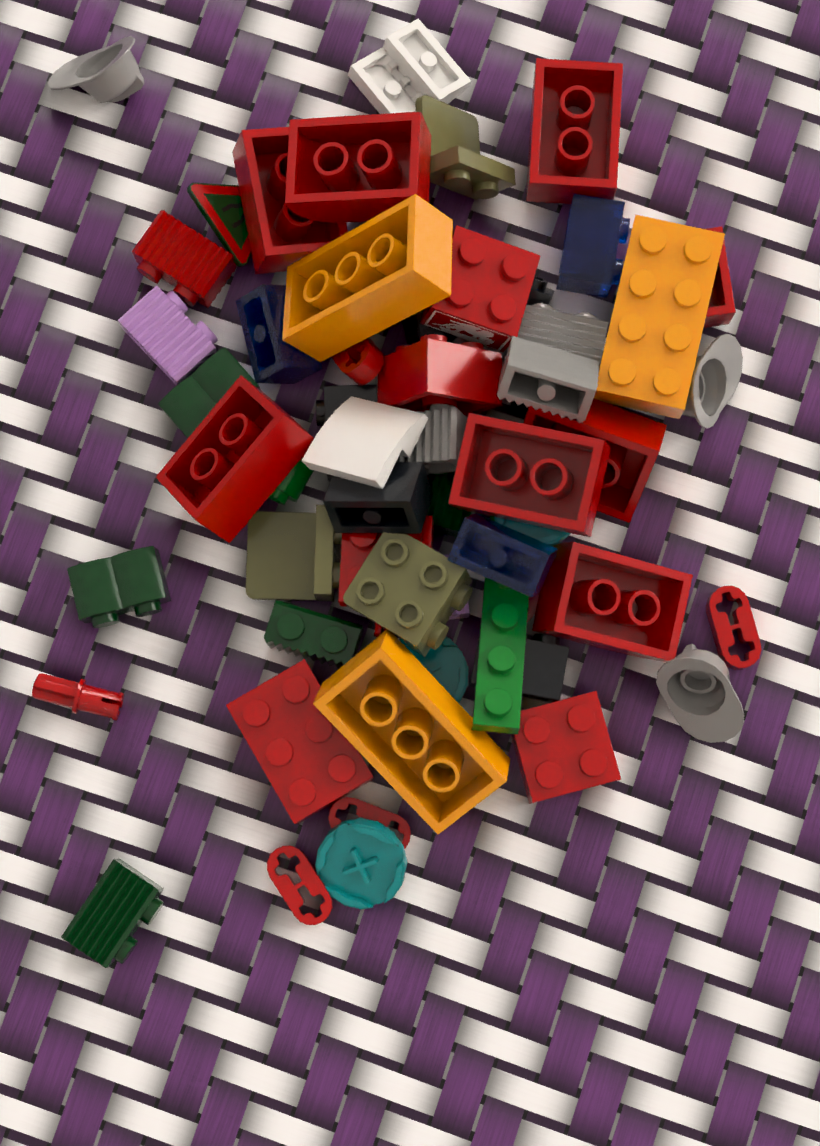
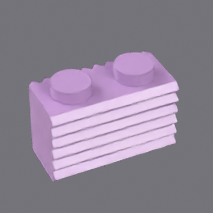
(168, 335)

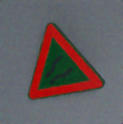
(224, 213)

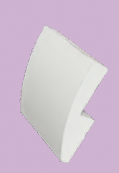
(406, 69)
(364, 441)

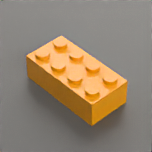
(368, 279)
(658, 316)
(412, 732)

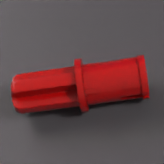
(78, 696)

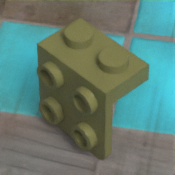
(456, 152)
(292, 556)
(409, 590)

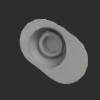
(104, 74)
(714, 380)
(701, 695)

